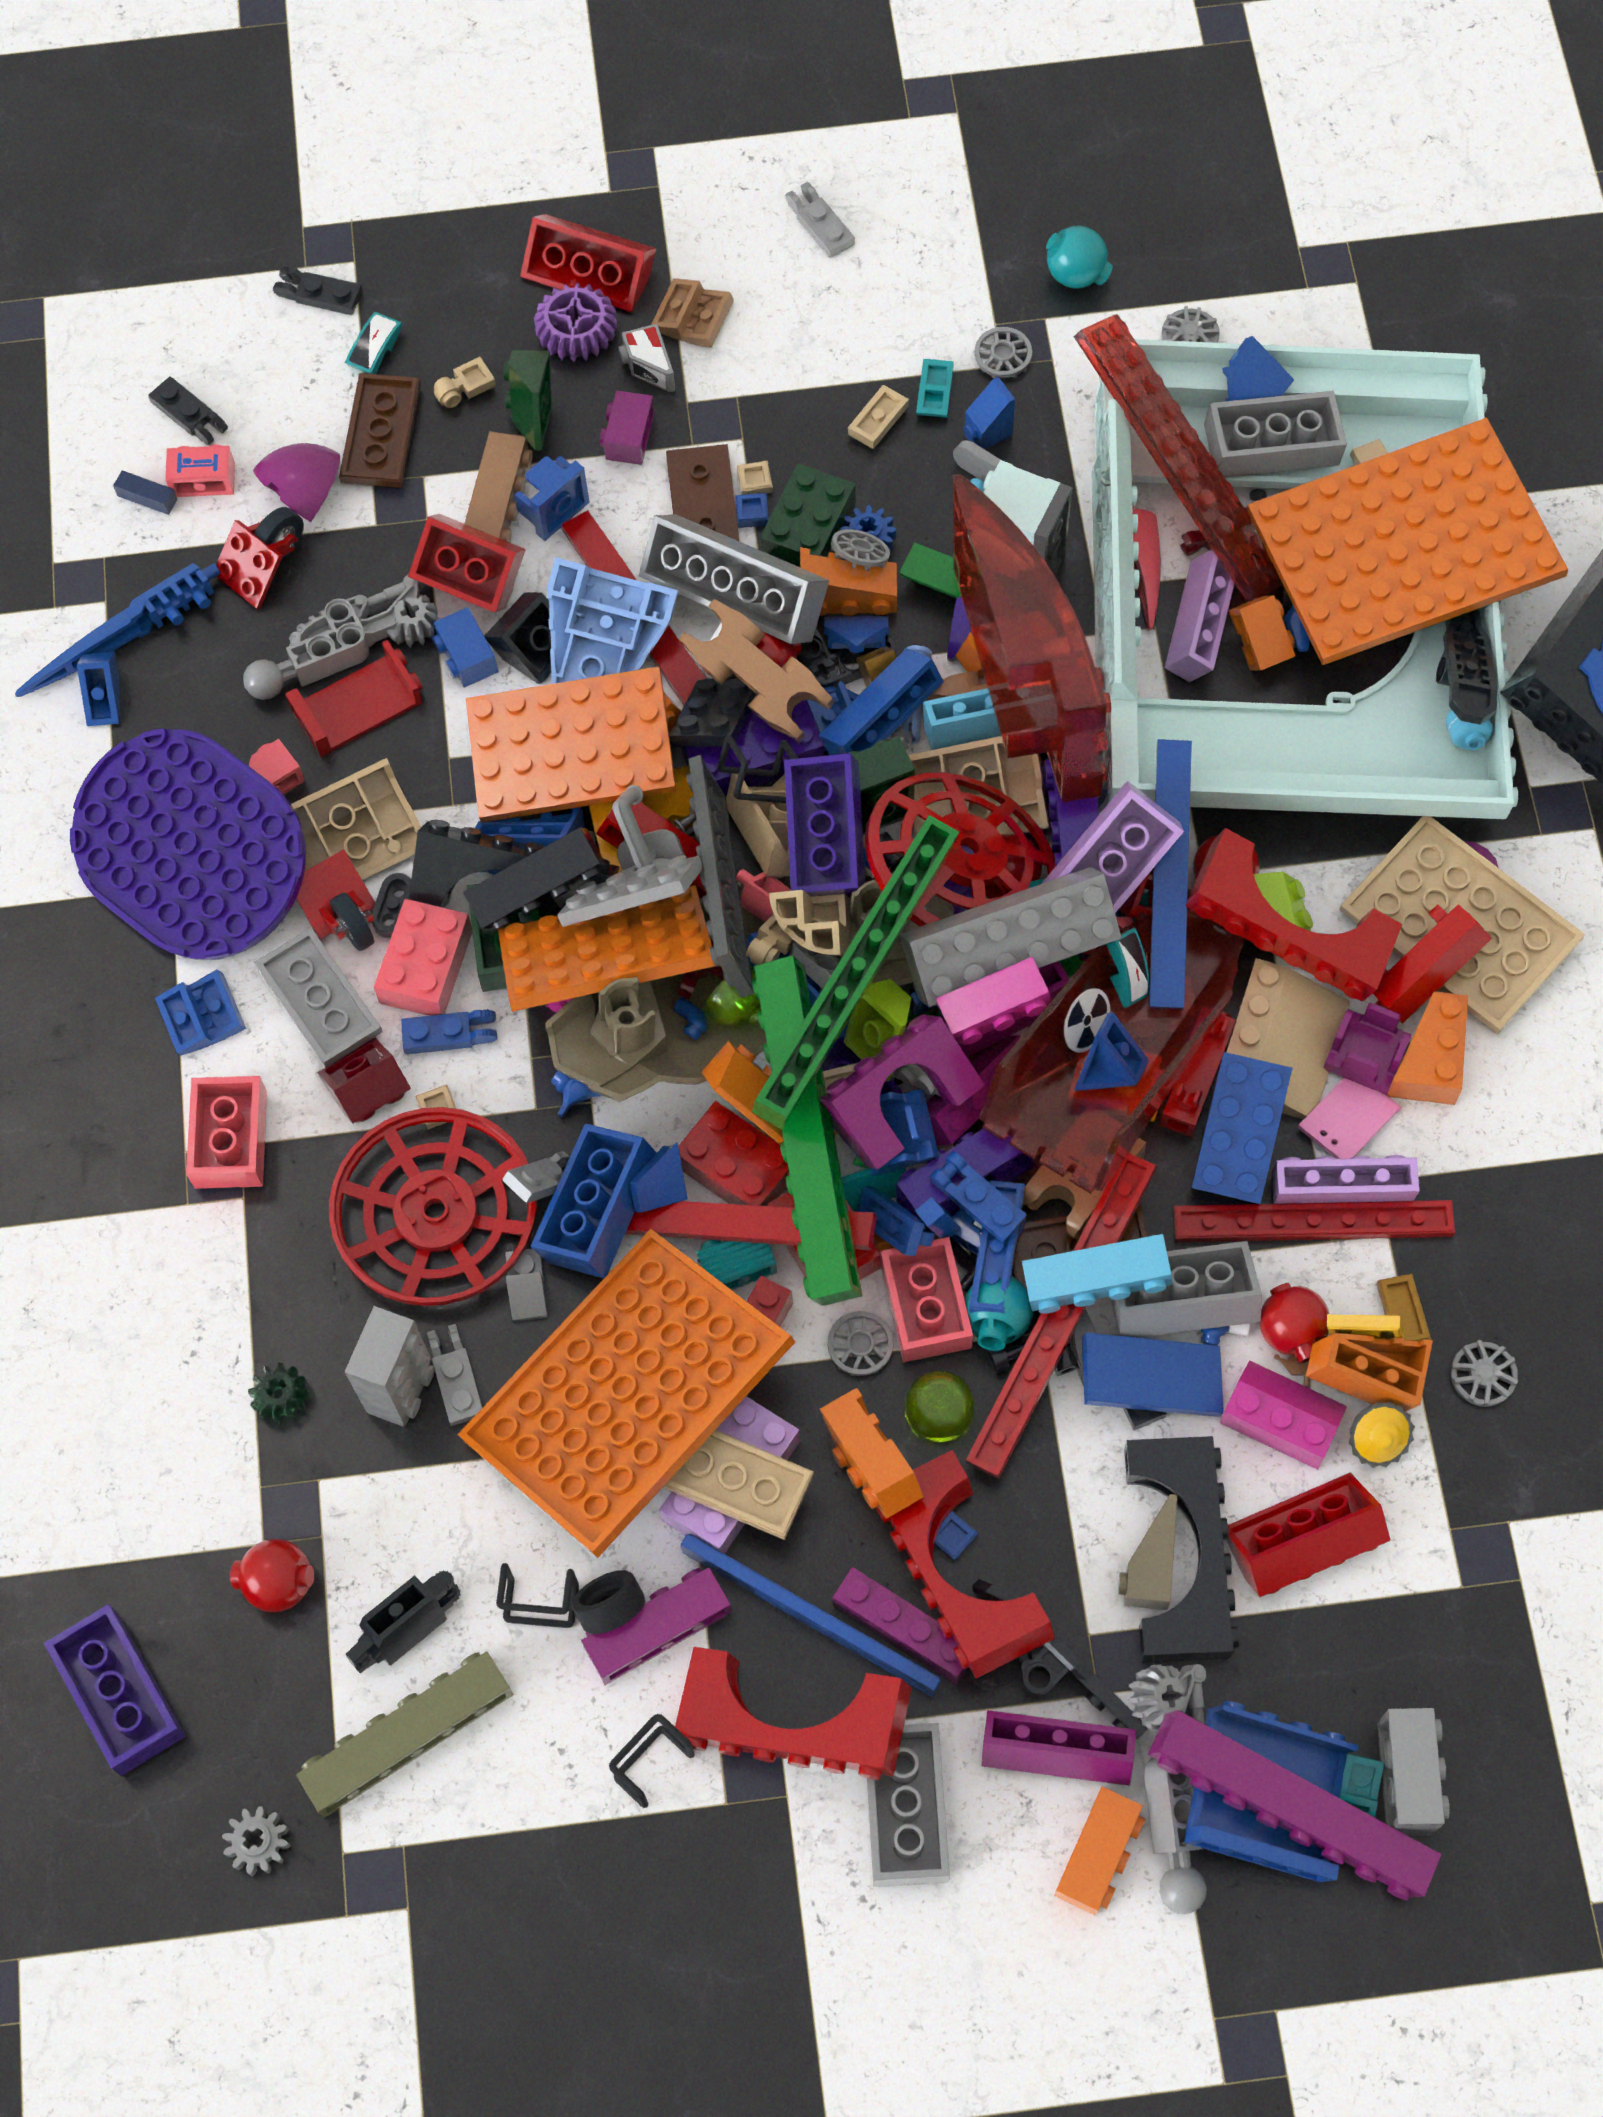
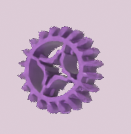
(560, 312)

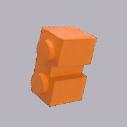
(1263, 632)

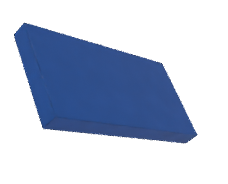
(1152, 1374)

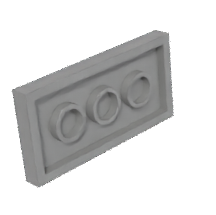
(318, 997)

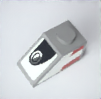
(647, 357)

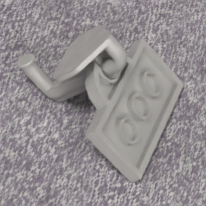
(651, 868)

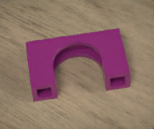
(856, 1099)

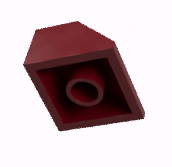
(365, 1081)

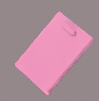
(1348, 1118)

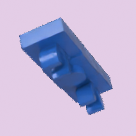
(895, 1222)

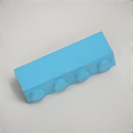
(959, 719)
(1097, 1273)

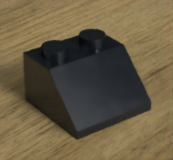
(524, 636)

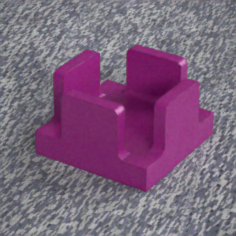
(1368, 1048)

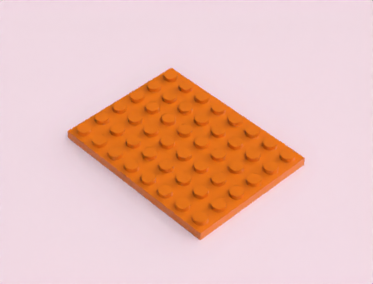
(1406, 541)
(625, 1391)

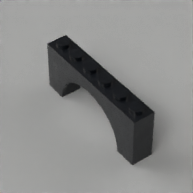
(451, 853)
(1201, 1622)

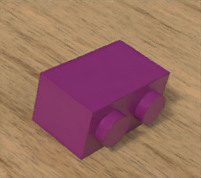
(627, 427)

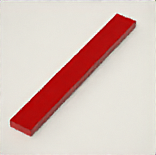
(600, 554)
(1313, 1221)
(738, 1223)

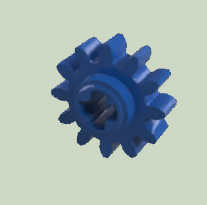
(872, 524)

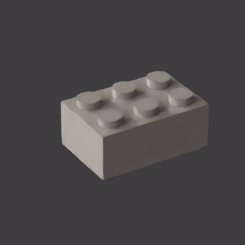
(1412, 1771)

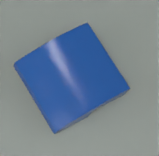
(200, 1013)

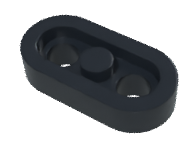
(389, 906)

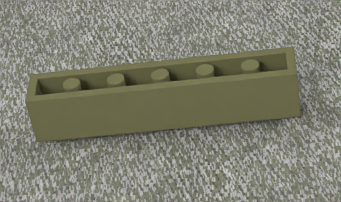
(404, 1734)

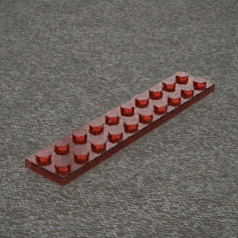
(1180, 455)

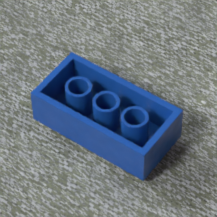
(1241, 1127)
(592, 1201)

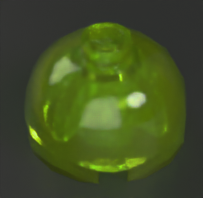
(730, 1009)
(939, 1407)

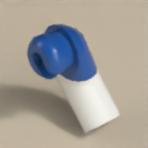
(1212, 1335)

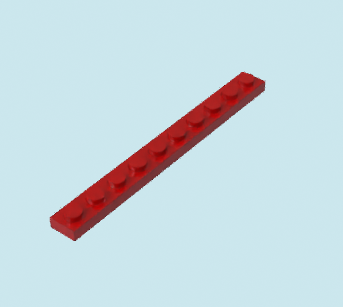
(1055, 1329)

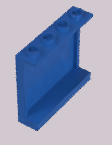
(1237, 1832)

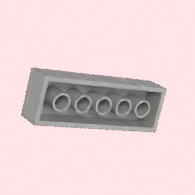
(713, 566)
(1039, 923)

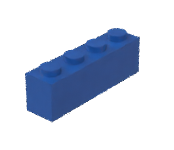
(883, 704)

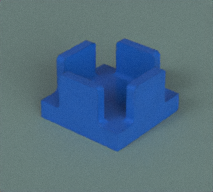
(560, 495)
(911, 1123)

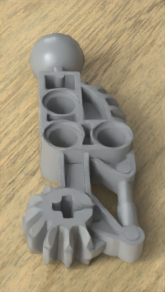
(334, 637)
(1167, 1793)

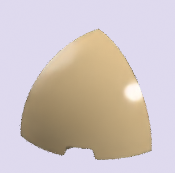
(814, 922)

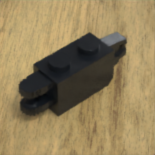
(403, 1620)

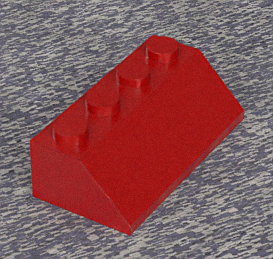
(572, 253)
(1307, 1534)

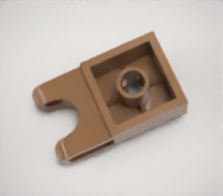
(1050, 1185)

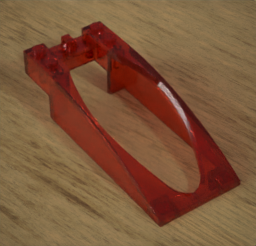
(1029, 646)

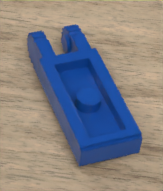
(446, 1031)

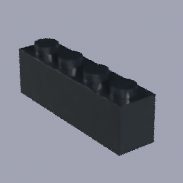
(535, 878)

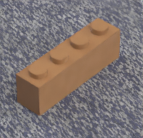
(497, 482)

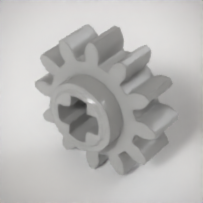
(262, 1828)

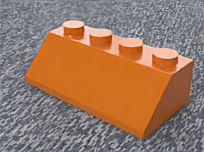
(739, 1082)

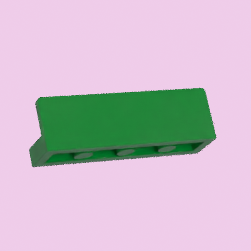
(930, 569)

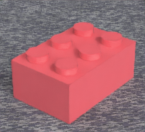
(423, 958)
(226, 1132)
(926, 1301)

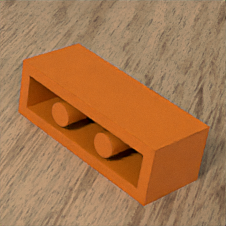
(1100, 1851)

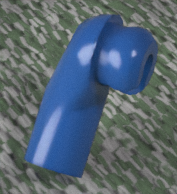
(694, 1015)

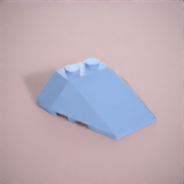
(602, 621)

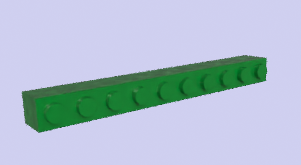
(855, 973)
(808, 1145)

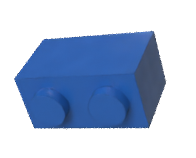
(465, 647)

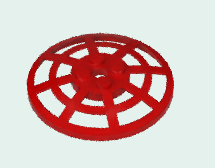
(978, 834)
(422, 1191)

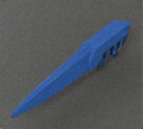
(132, 622)

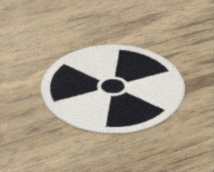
(1085, 1019)

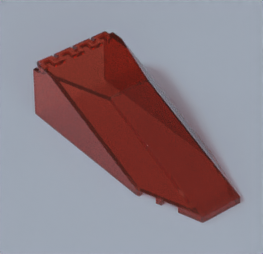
(1097, 1128)

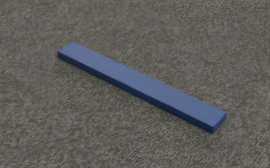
(1171, 879)
(811, 1615)

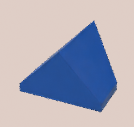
(1112, 1059)
(659, 1181)

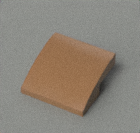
(692, 312)

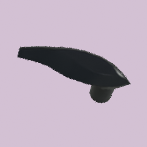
(966, 1262)

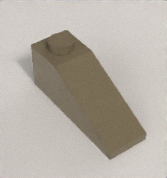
(1151, 1566)

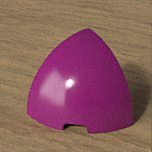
(300, 475)

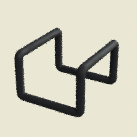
(743, 770)
(570, 1590)
(669, 1731)

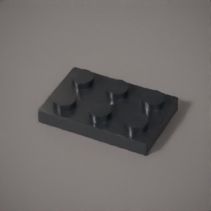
(712, 713)

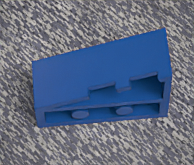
(539, 830)

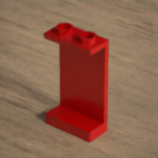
(357, 702)

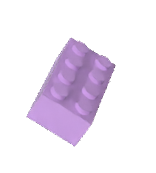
(1122, 843)
(753, 1426)

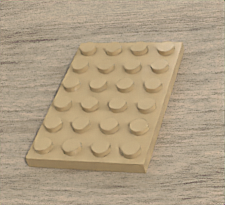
(1441, 869)

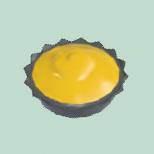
(1381, 1434)

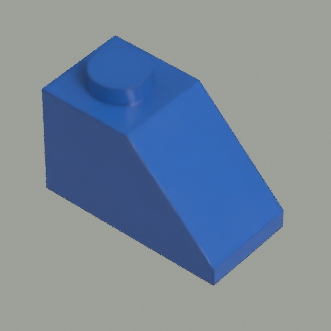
(990, 415)
(100, 688)

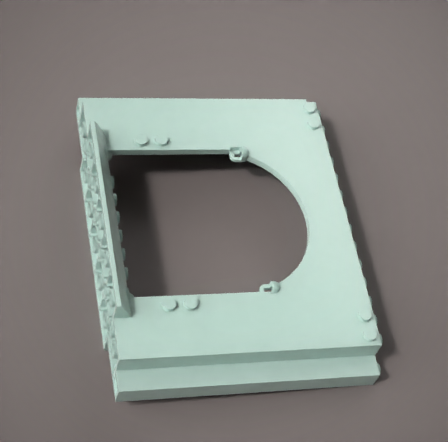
(1373, 748)

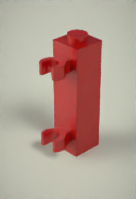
(1431, 961)
(1197, 1079)

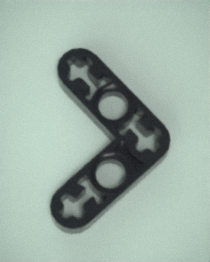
(826, 662)

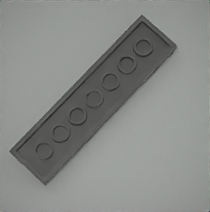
(719, 877)

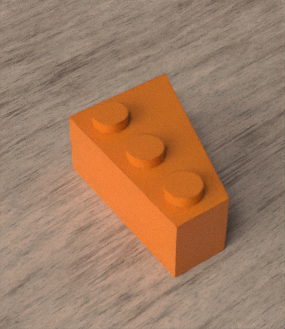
(851, 588)
(1436, 1053)
(1372, 1367)
(869, 1455)

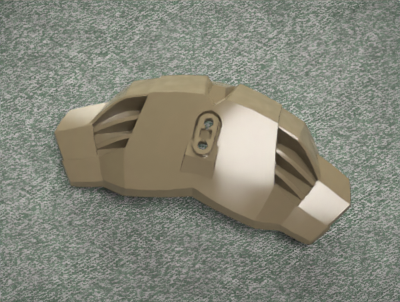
(634, 1039)

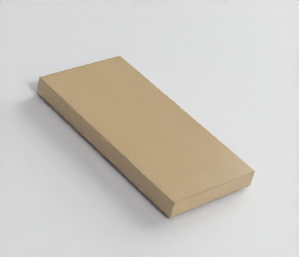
(743, 1483)

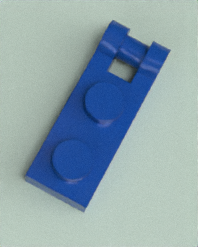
(978, 1197)

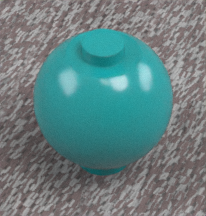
(1078, 257)
(995, 1328)

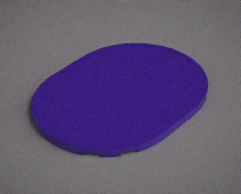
(188, 844)

